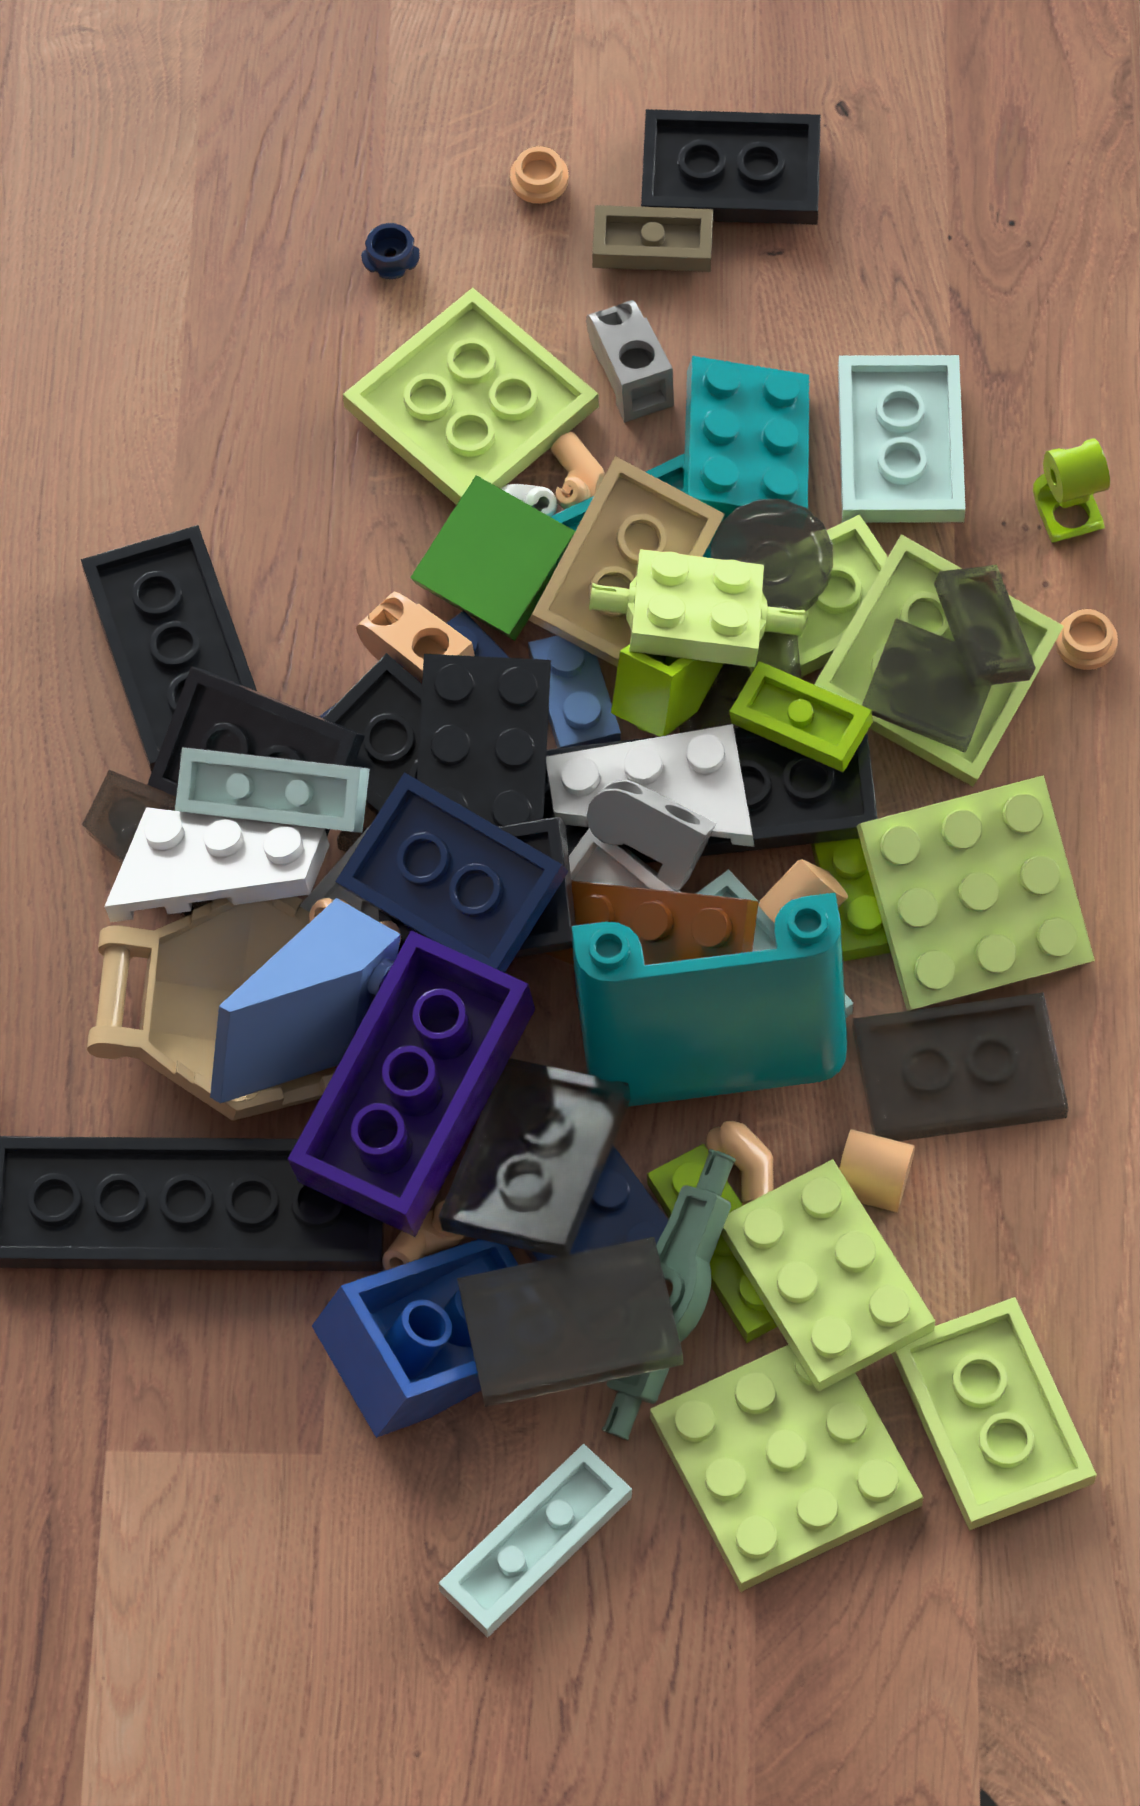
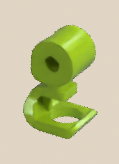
(1071, 480)

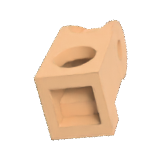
(408, 633)

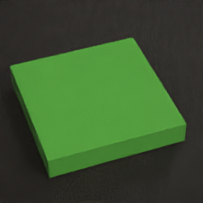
(493, 557)

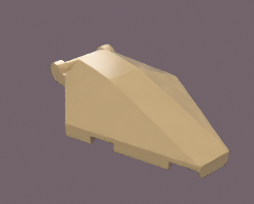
(187, 977)

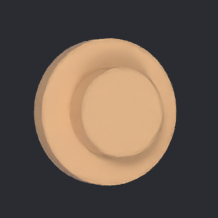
(539, 175)
(1087, 640)

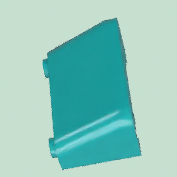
(718, 1018)

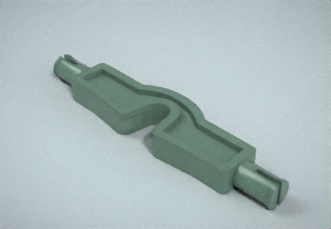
(685, 1262)

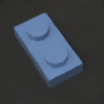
(577, 695)

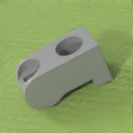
(631, 360)
(653, 826)

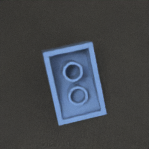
(302, 1003)

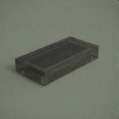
(984, 626)

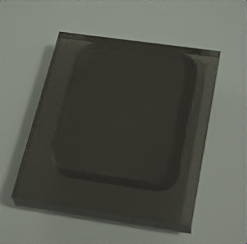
(925, 687)

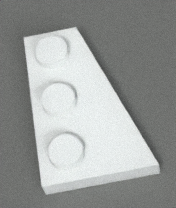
(211, 857)

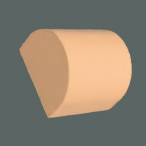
(800, 881)
(876, 1168)

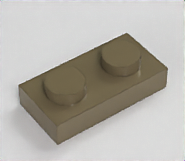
(652, 238)

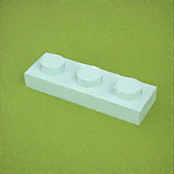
(272, 789)
(535, 1540)

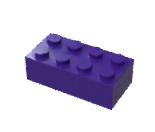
(412, 1083)

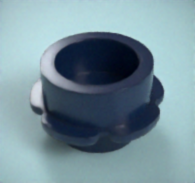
(390, 239)

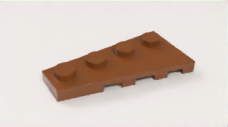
(668, 922)

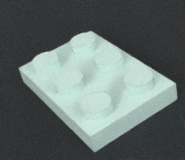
(901, 438)

